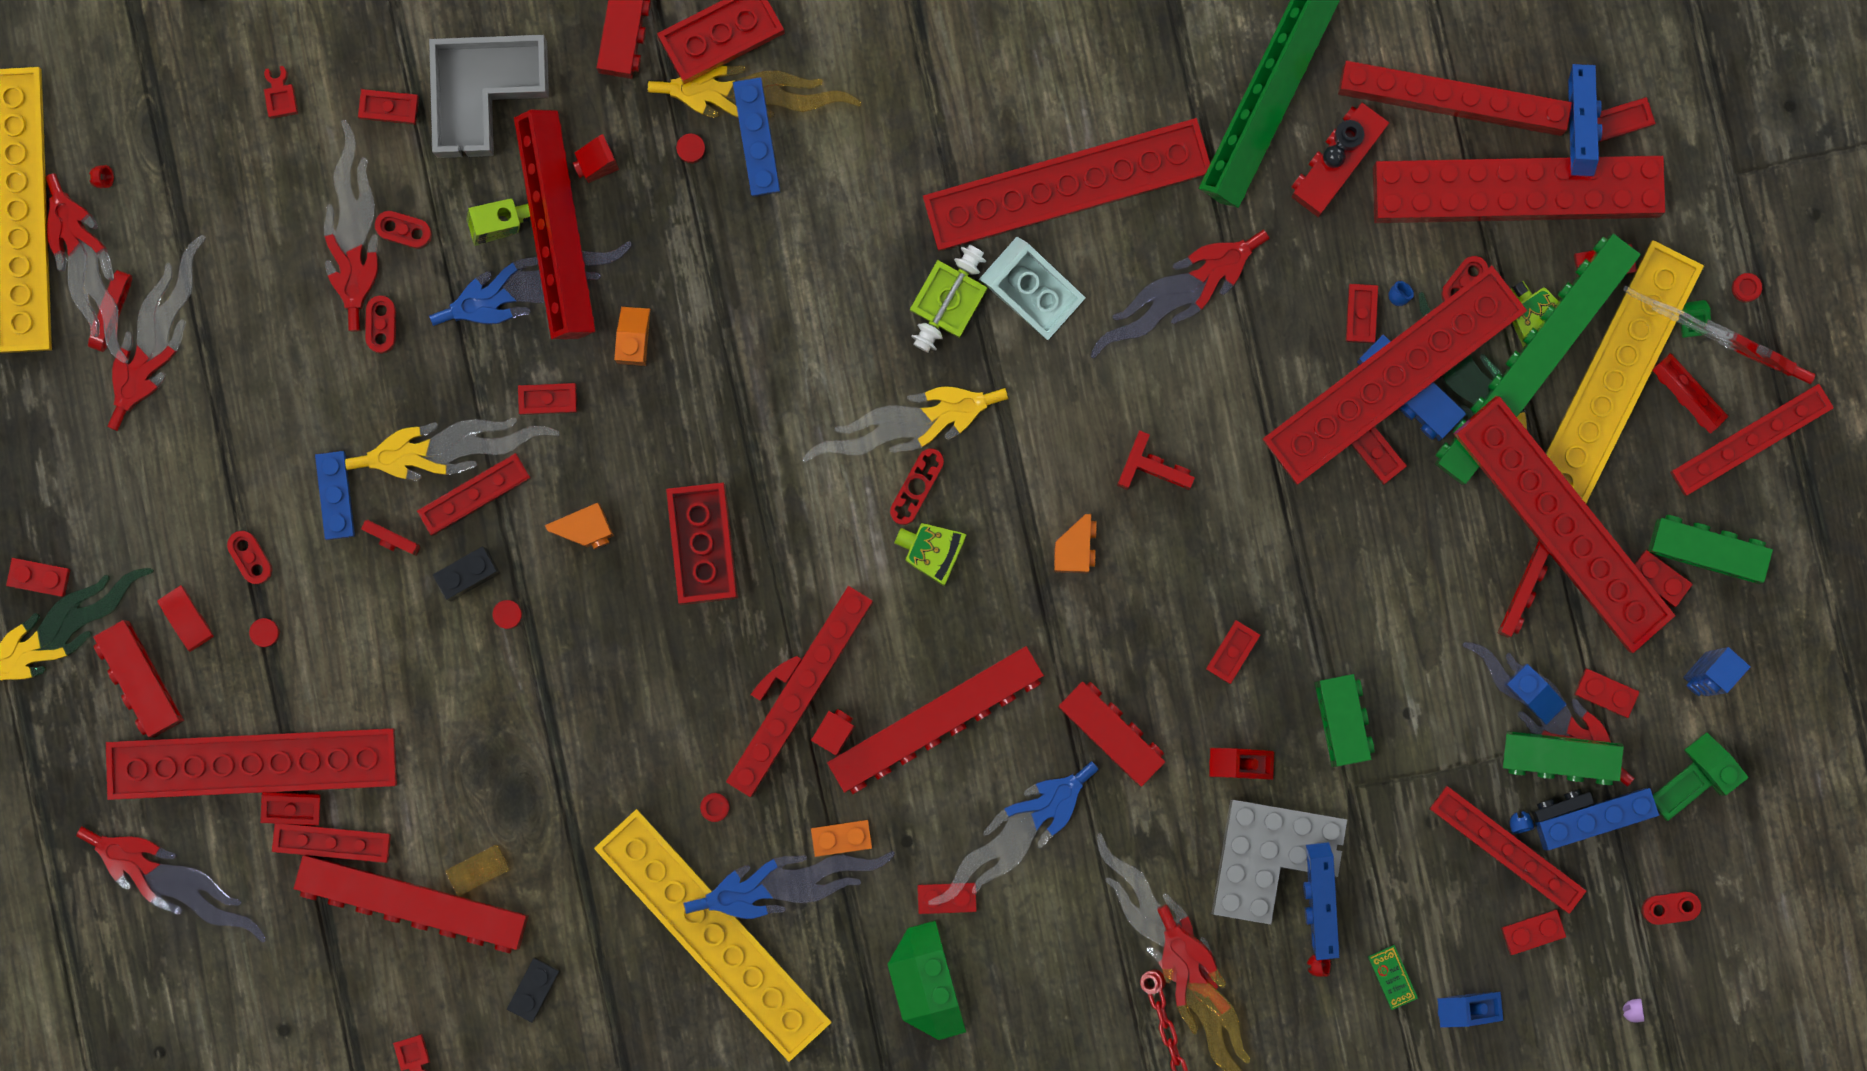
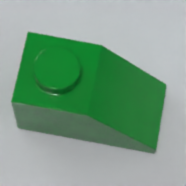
(1716, 764)

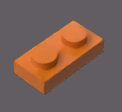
(841, 838)

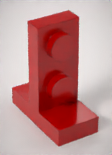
(1152, 465)

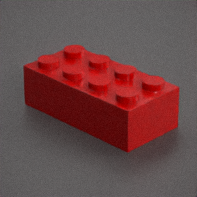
(701, 543)

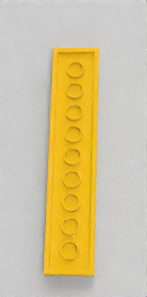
(23, 215)
(1621, 368)
(711, 937)

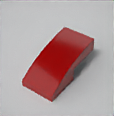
(185, 618)
(782, 672)

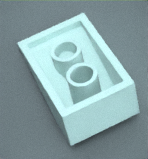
(1032, 287)

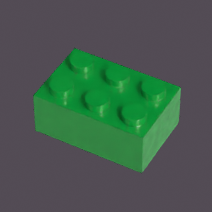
(1344, 720)

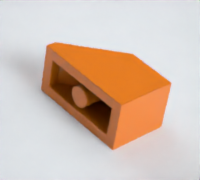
(632, 336)
(584, 527)

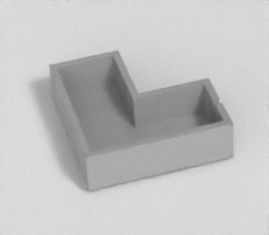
(472, 74)
(1254, 849)

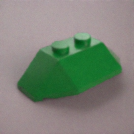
(925, 983)

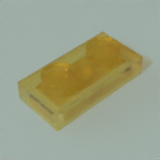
(477, 870)

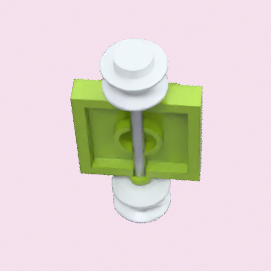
(948, 298)

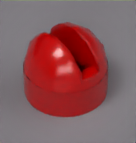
(107, 176)
(1319, 968)

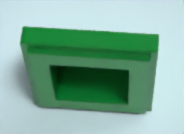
(1700, 311)

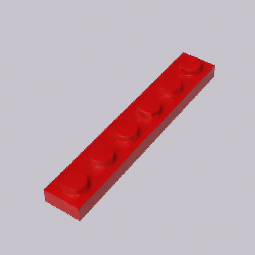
(1752, 439)
(1507, 849)

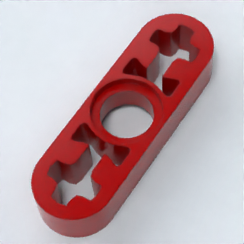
(118, 290)
(933, 471)

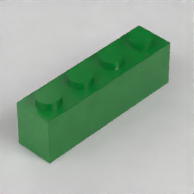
(1710, 550)
(1563, 756)

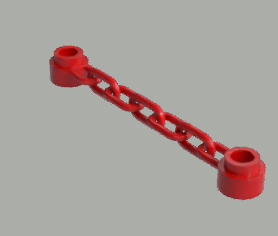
(1160, 982)

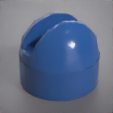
(1400, 293)
(1521, 825)

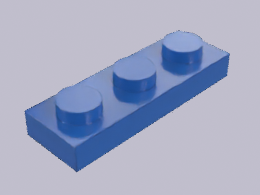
(334, 495)

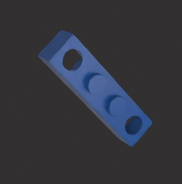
(1583, 120)
(1322, 901)

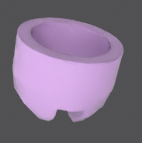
(1634, 1010)

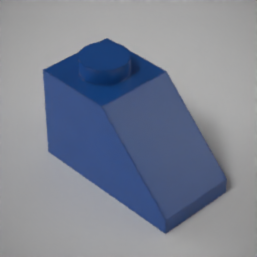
(1535, 693)
(1470, 1009)

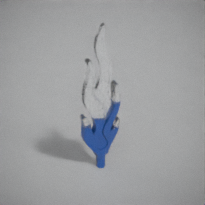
(1023, 822)

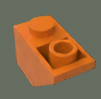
(1073, 548)

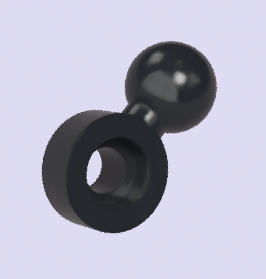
(1334, 155)

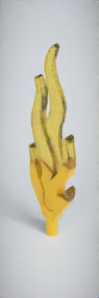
(721, 94)

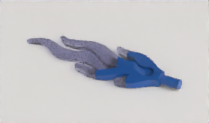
(511, 286)
(780, 884)

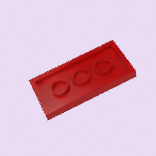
(719, 35)

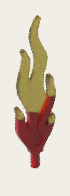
(1195, 991)

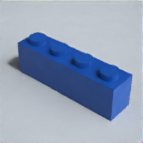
(756, 137)
(1429, 407)
(1716, 672)
(1597, 819)

